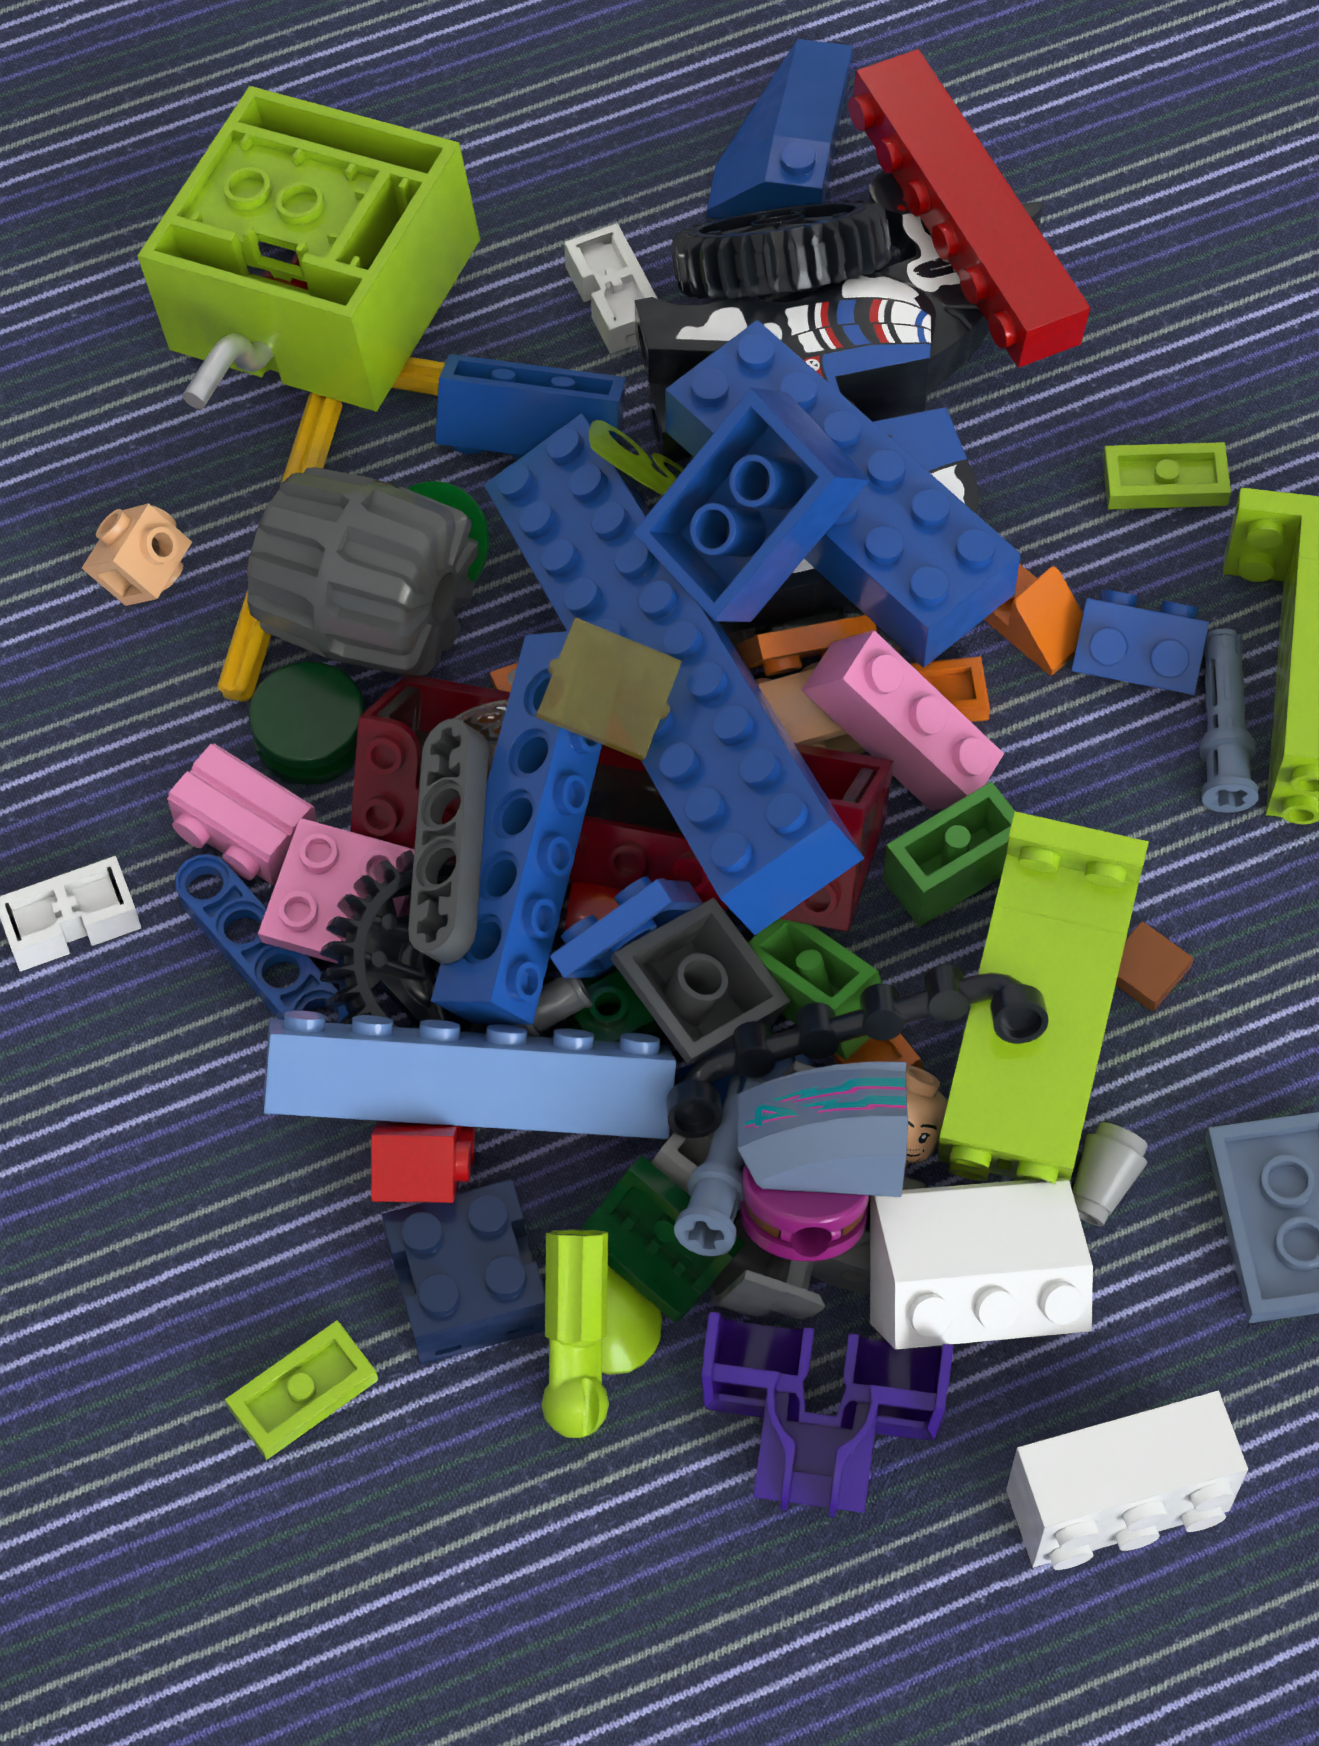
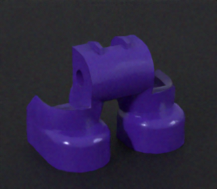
(814, 1455)

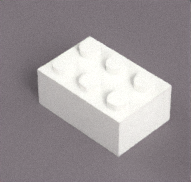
(1126, 1481)

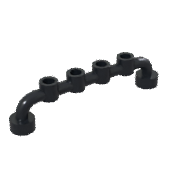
(1015, 1009)

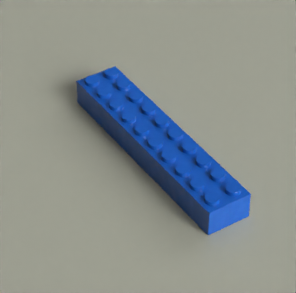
(721, 750)

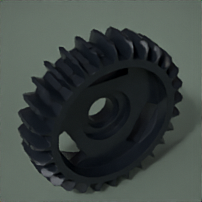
(781, 249)
(379, 951)

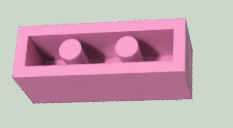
(902, 720)

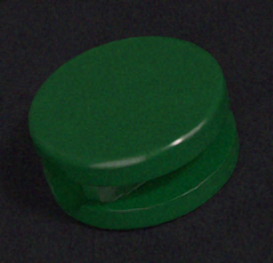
(306, 722)

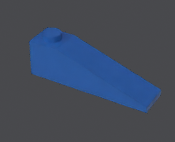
(788, 137)

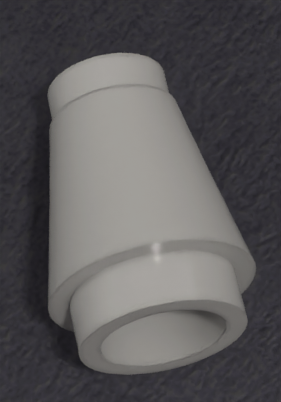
(1107, 1171)

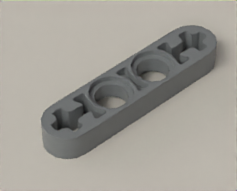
(446, 913)

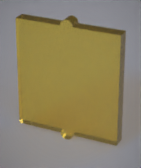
(608, 689)

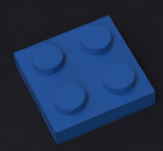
(640, 911)

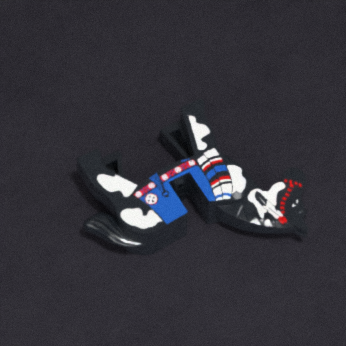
(871, 339)

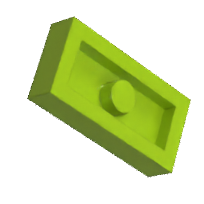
(1166, 475)
(301, 1389)

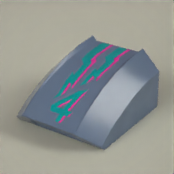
(828, 1130)

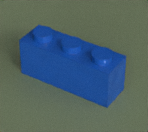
(518, 404)

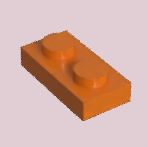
(783, 649)

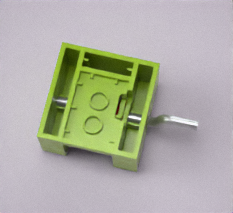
(376, 237)

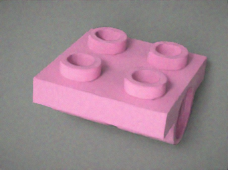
(313, 879)

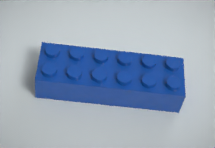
(904, 543)

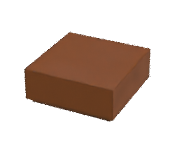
(1151, 966)

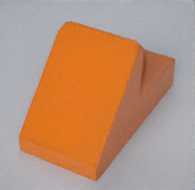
(1041, 619)

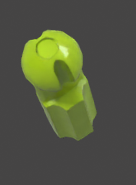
(575, 1325)

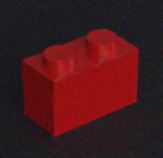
(420, 1161)

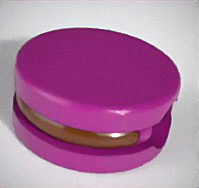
(802, 1222)

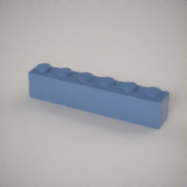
(468, 1076)

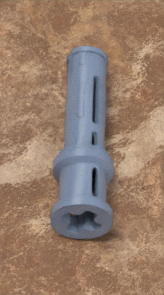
(1227, 743)
(716, 1185)

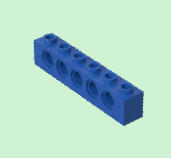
(528, 850)

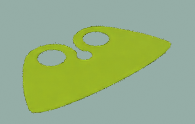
(634, 465)

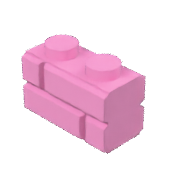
(237, 813)

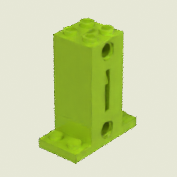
(1278, 540)
(1063, 931)

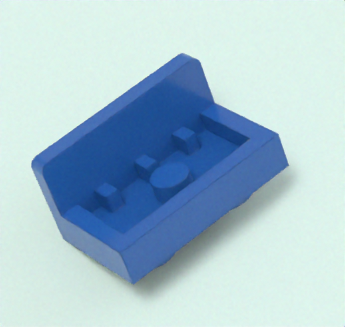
(1140, 643)

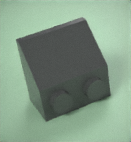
(700, 981)

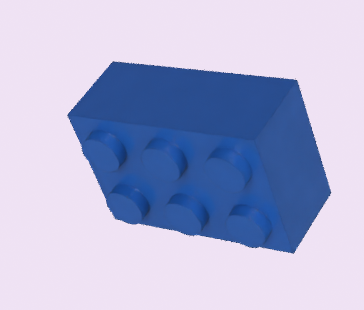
(751, 505)

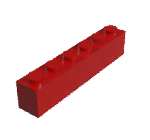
(968, 209)

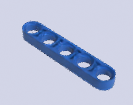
(250, 958)

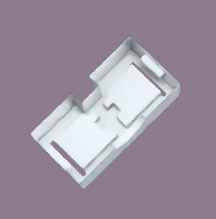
(612, 279)
(66, 910)

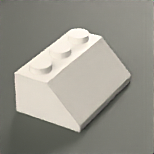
(978, 1264)

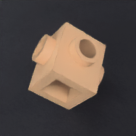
(137, 553)

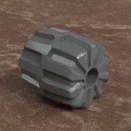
(361, 571)

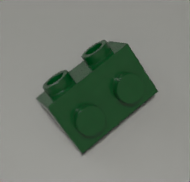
(643, 1241)

